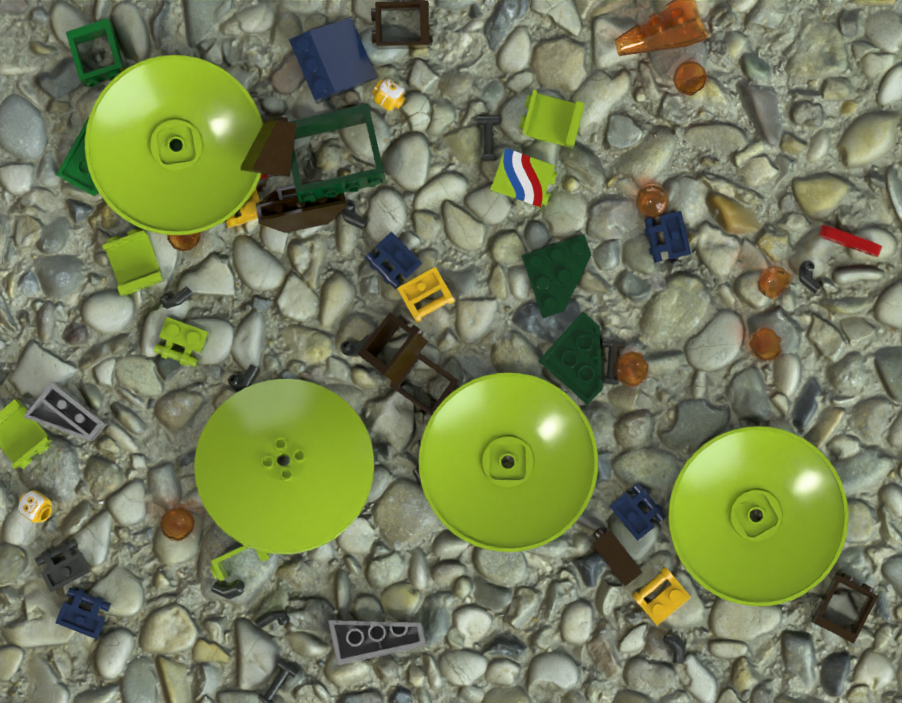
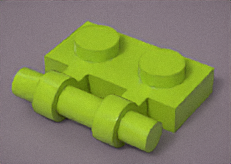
(183, 335)

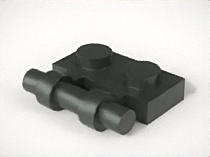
(65, 571)

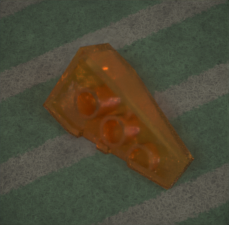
(672, 28)

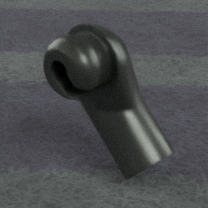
(350, 216)
(806, 276)
(177, 299)
(352, 349)
(243, 380)
(229, 592)
(270, 616)
(677, 645)

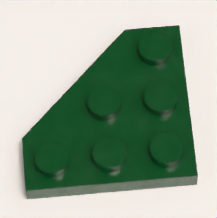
(556, 272)
(577, 358)

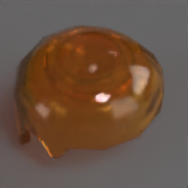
(689, 77)
(652, 200)
(184, 242)
(773, 281)
(764, 344)
(631, 369)
(177, 524)

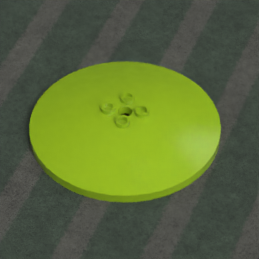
(132, 137)
(550, 472)
(293, 504)
(799, 525)

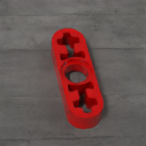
(850, 241)

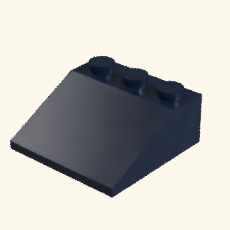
(332, 59)

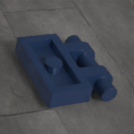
(674, 236)
(398, 255)
(632, 516)
(82, 620)

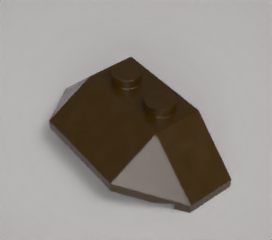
(284, 212)

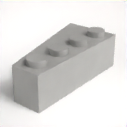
(372, 639)

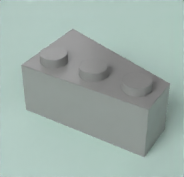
(66, 413)

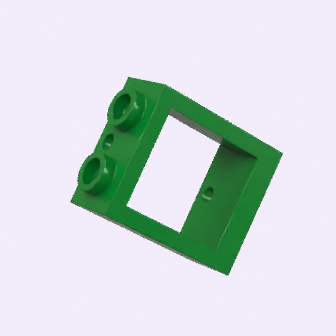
(92, 32)

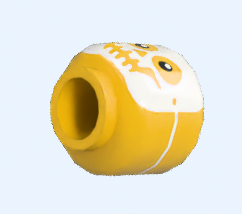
(388, 94)
(35, 506)

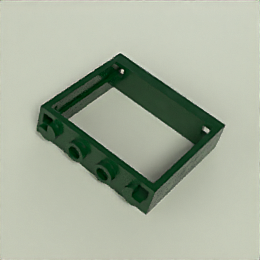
(348, 183)

